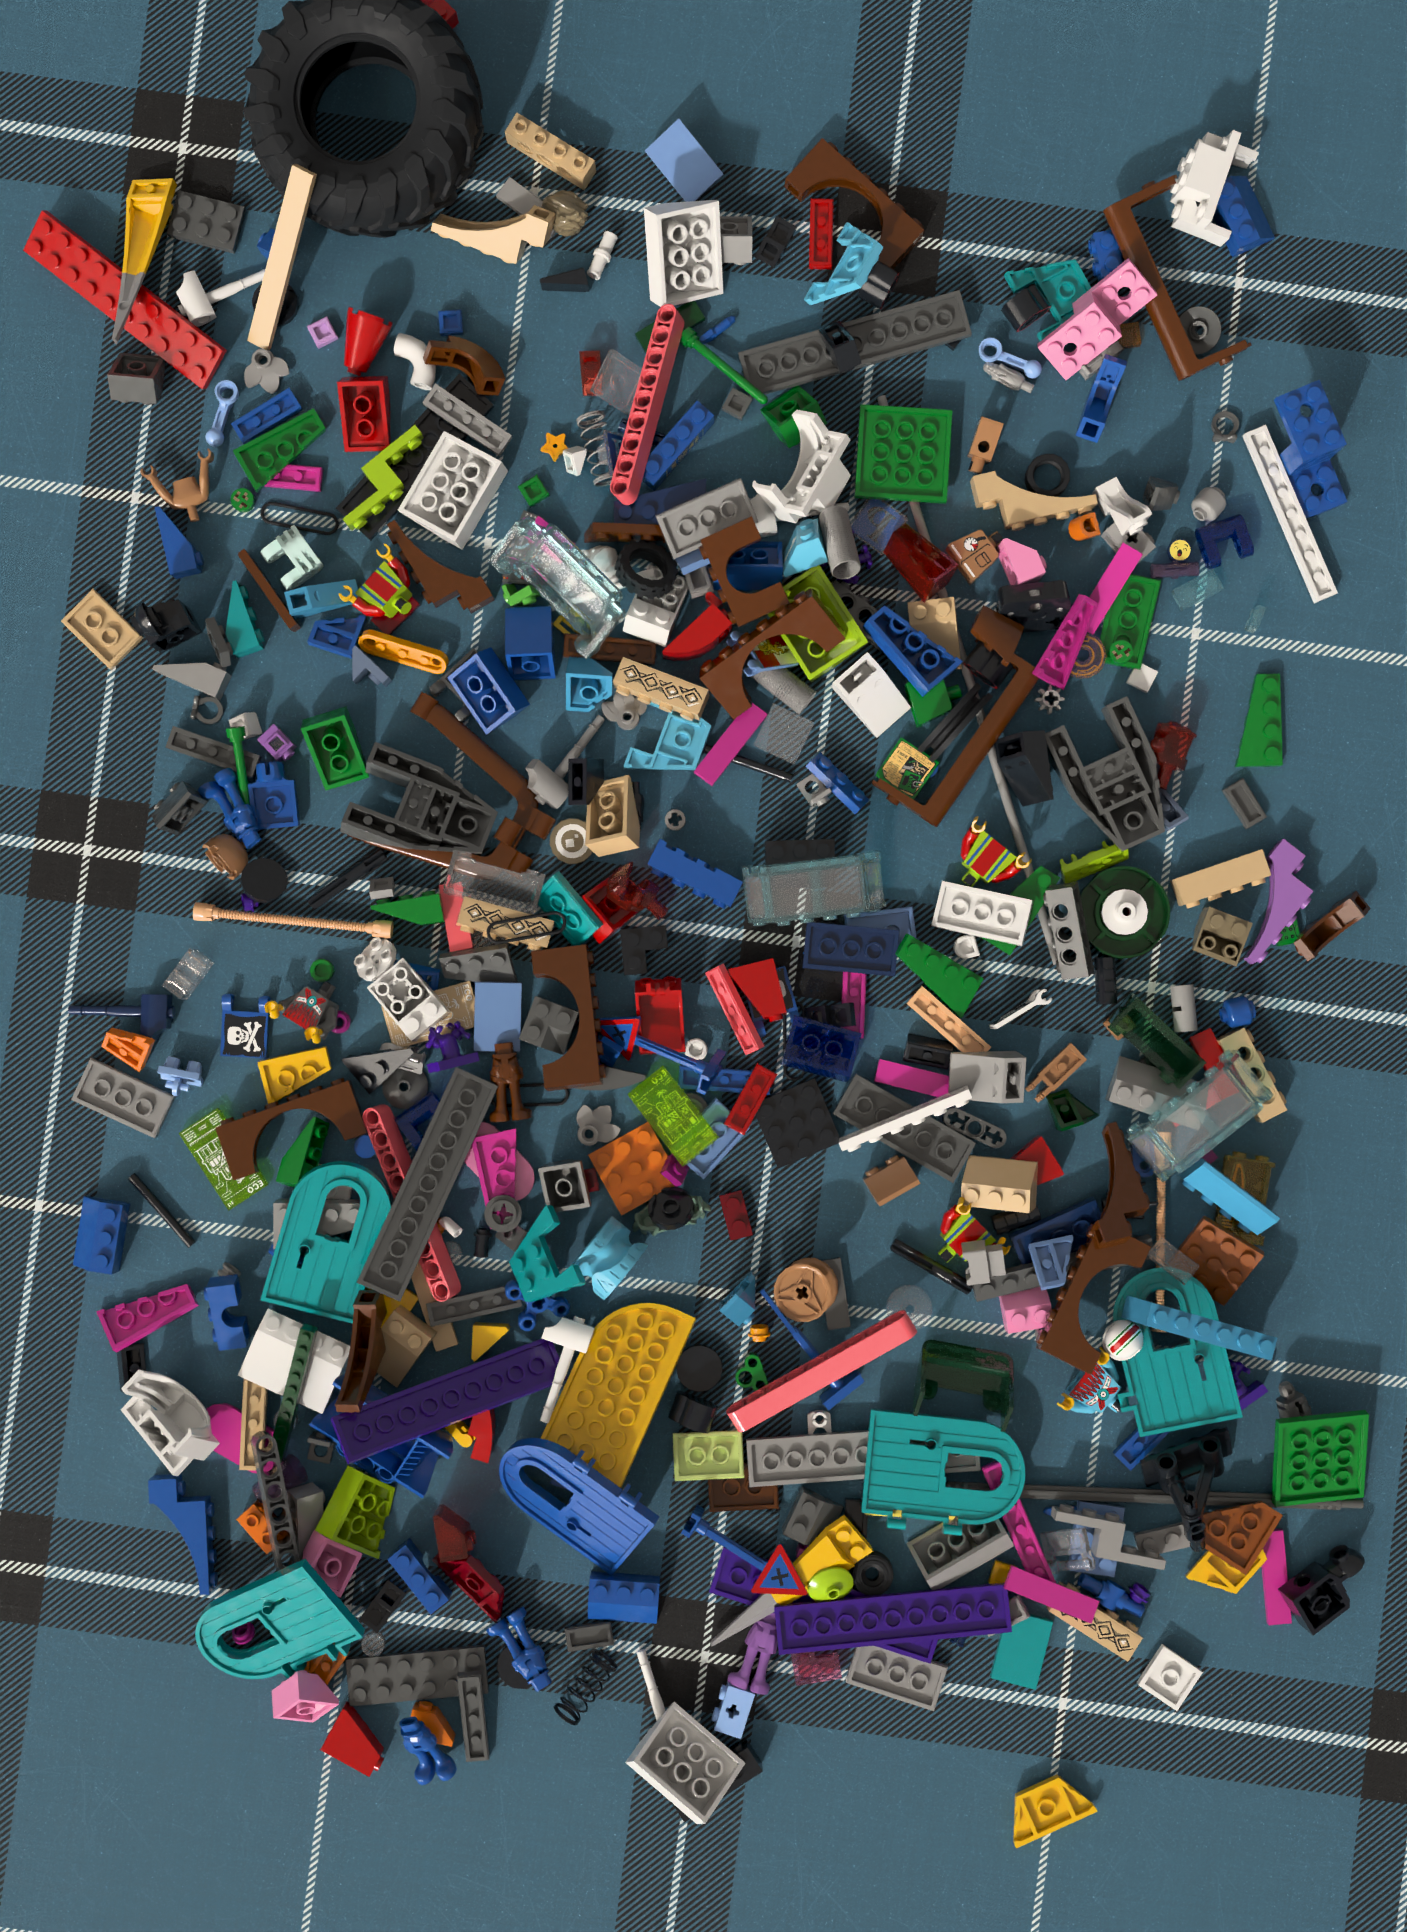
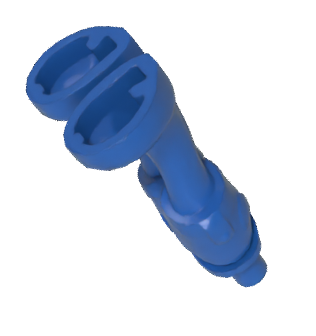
(238, 819)
(527, 1662)
(419, 1741)

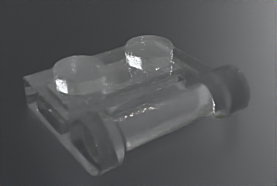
(1067, 1543)

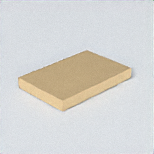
(102, 629)

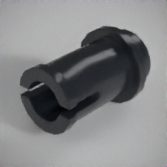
(482, 1242)

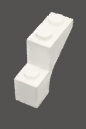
(1126, 512)

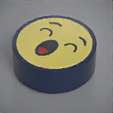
(1179, 550)

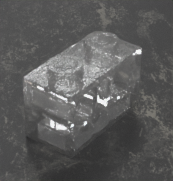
(188, 974)

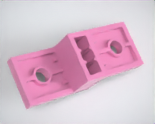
(1097, 319)

